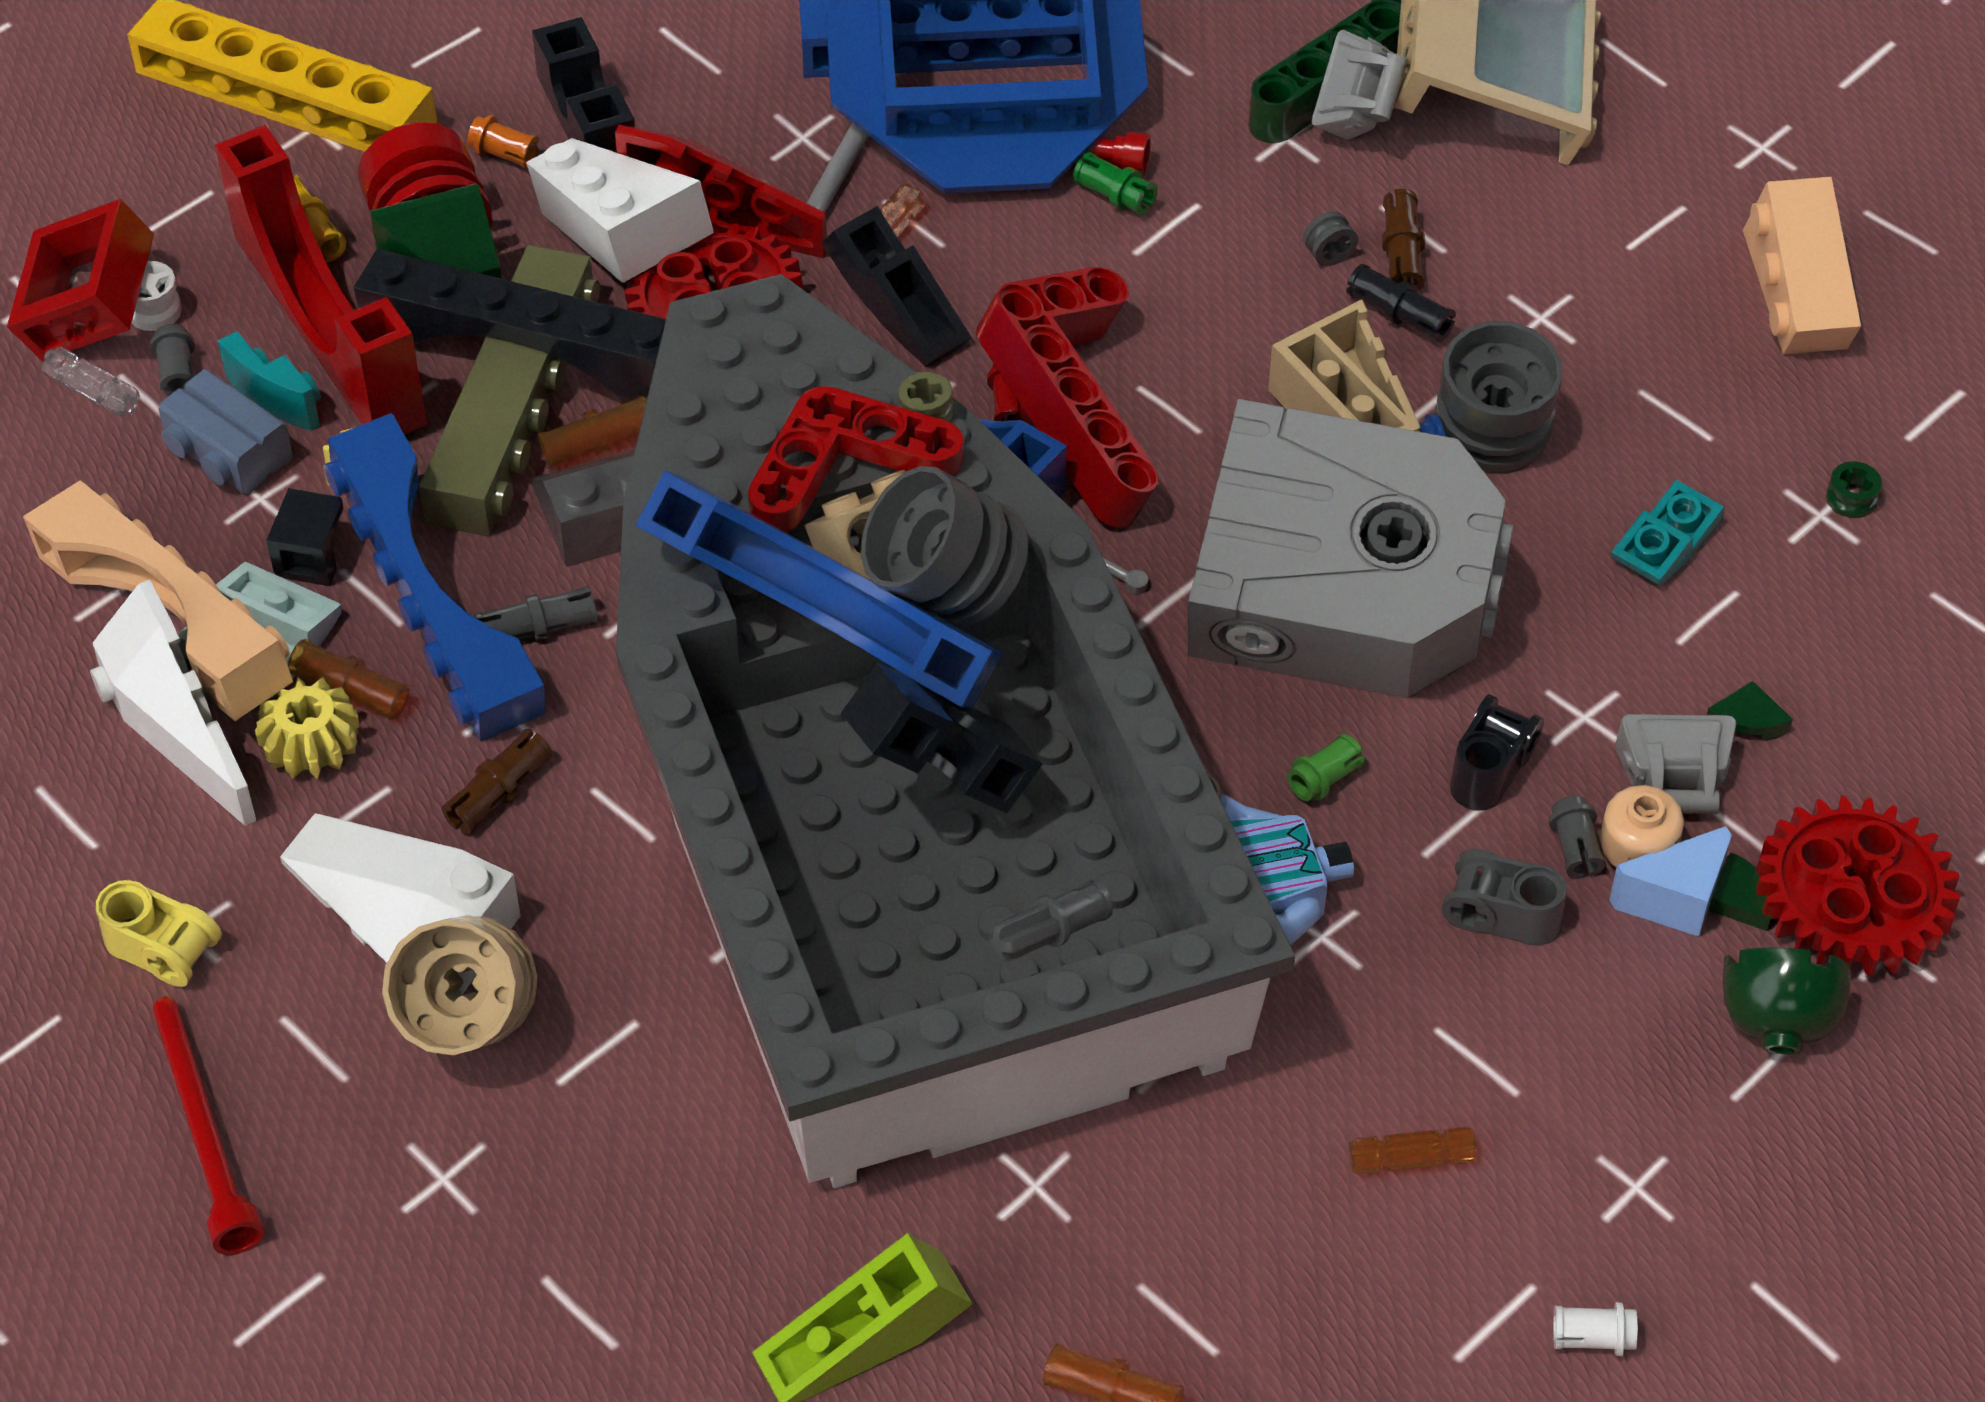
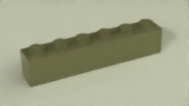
(500, 410)

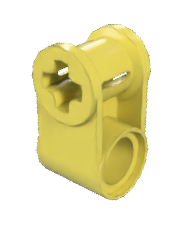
(162, 937)

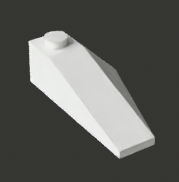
(164, 700)
(396, 882)

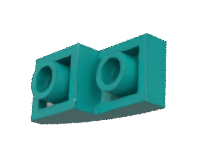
(272, 384)
(1668, 534)

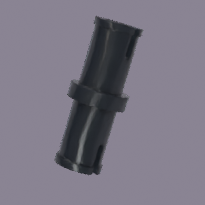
(1401, 302)

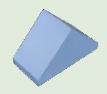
(1673, 884)

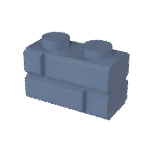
(224, 432)

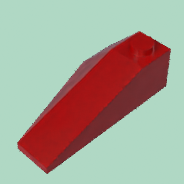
(731, 190)

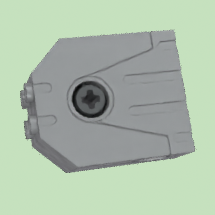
(1347, 553)

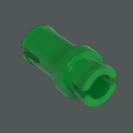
(1122, 186)

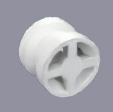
(157, 300)

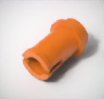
(501, 141)

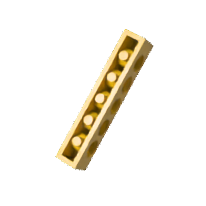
(275, 75)

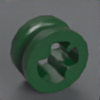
(1856, 475)

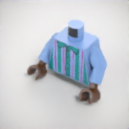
(1288, 863)

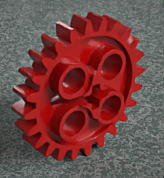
(731, 258)
(1863, 869)

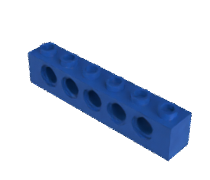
(960, 34)

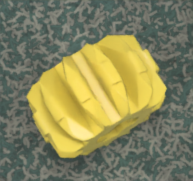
(307, 728)

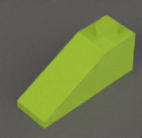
(864, 1321)

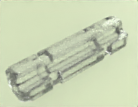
(90, 381)

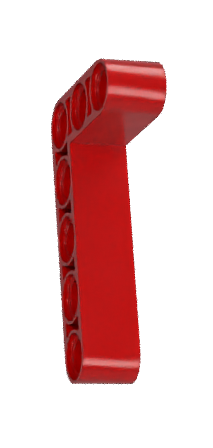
(1030, 342)

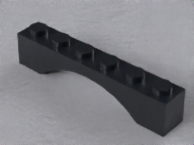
(442, 300)

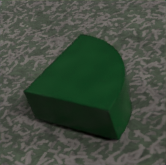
(1754, 712)
(1737, 896)

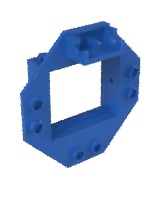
(991, 131)

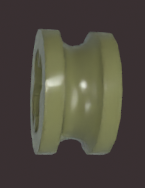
(927, 387)

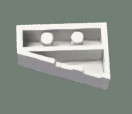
(618, 205)

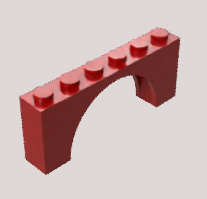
(363, 349)

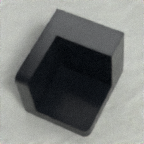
(302, 537)

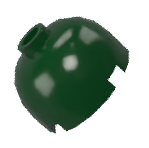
(1785, 997)

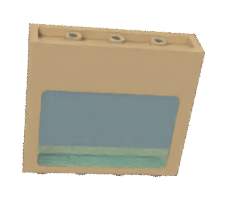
(1508, 55)

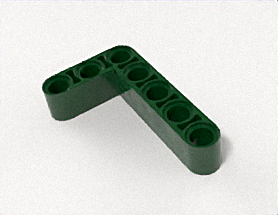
(1288, 92)

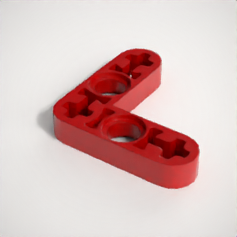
(830, 437)

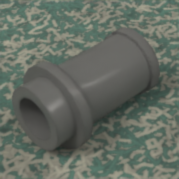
(173, 351)
(1574, 824)

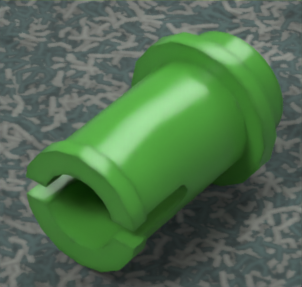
(1315, 774)

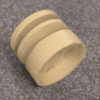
(424, 984)

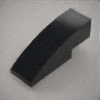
(896, 286)

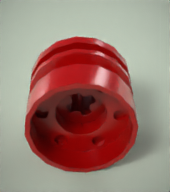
(415, 164)

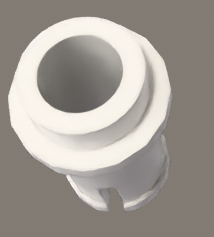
(1595, 1328)

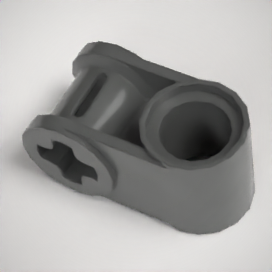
(1505, 898)

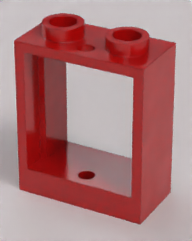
(47, 312)

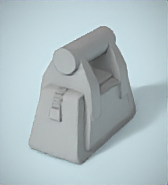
(1358, 86)
(1678, 755)

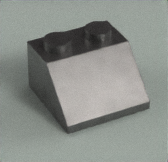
(586, 506)

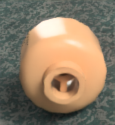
(1640, 823)

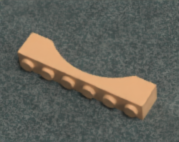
(95, 544)

